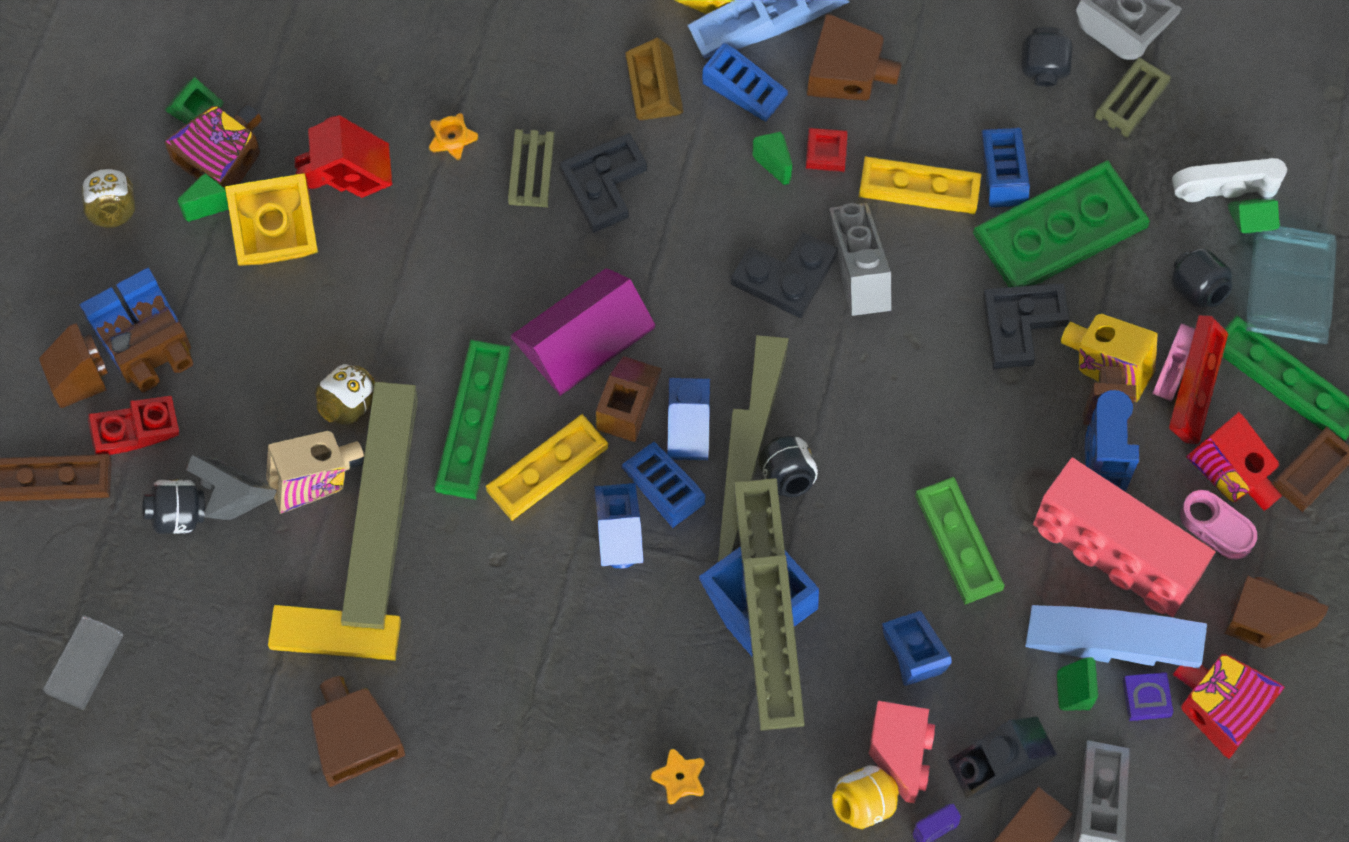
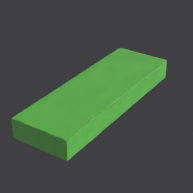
(959, 540)

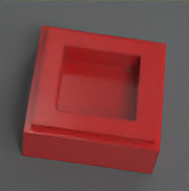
(826, 149)

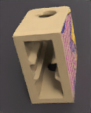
(309, 468)

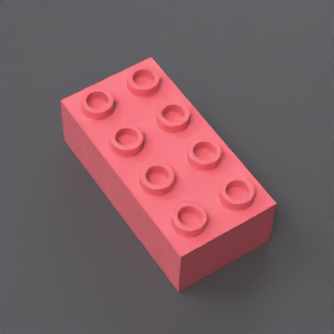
(1122, 538)

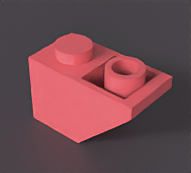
(898, 745)

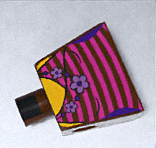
(217, 145)

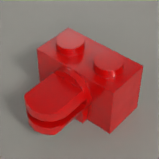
(345, 158)

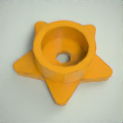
(447, 126)
(678, 788)

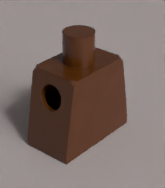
(849, 62)
(352, 733)

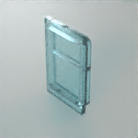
(1292, 284)

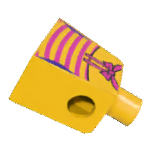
(1117, 345)

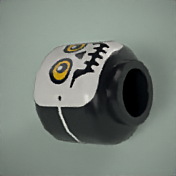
(791, 463)
(174, 506)

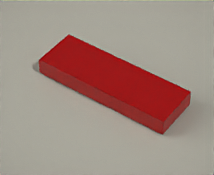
(1198, 380)

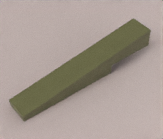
(749, 431)
(380, 505)
(768, 604)

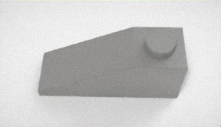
(1102, 794)

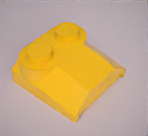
(271, 220)

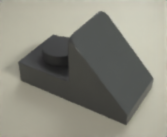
(232, 489)

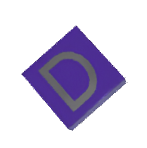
(1147, 696)
(937, 824)

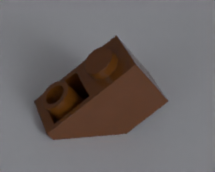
(73, 367)
(627, 398)
(1270, 614)

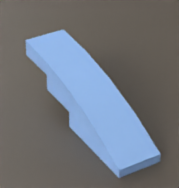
(753, 21)
(1116, 635)

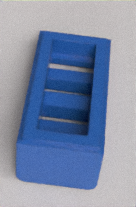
(736, 93)
(1009, 189)
(684, 507)

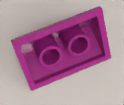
(585, 330)

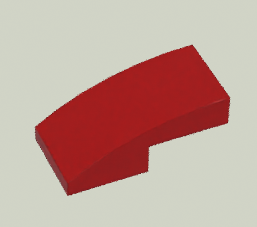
(133, 428)

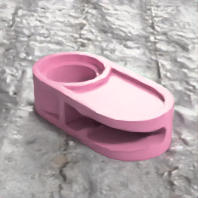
(1174, 364)
(1226, 531)

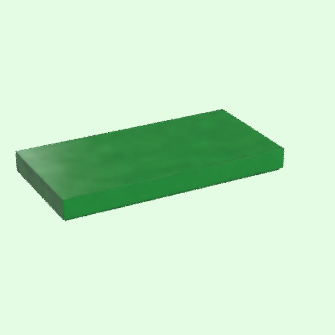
(1061, 227)

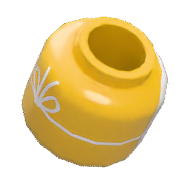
(865, 797)

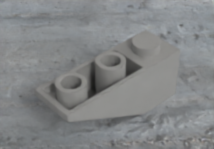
(861, 259)

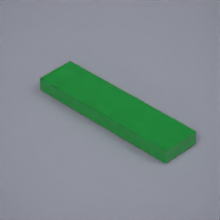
(1287, 378)
(472, 419)

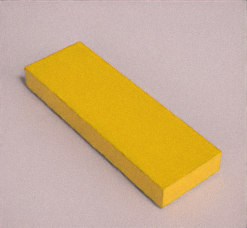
(920, 185)
(547, 467)
(322, 633)

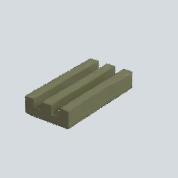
(1117, 119)
(533, 141)

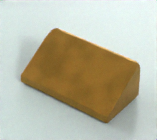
(654, 80)

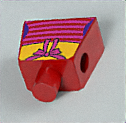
(1237, 462)
(1227, 700)

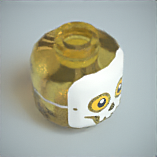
(108, 198)
(345, 394)

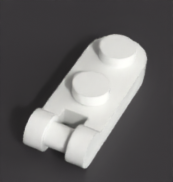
(1230, 179)

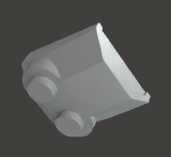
(1126, 24)

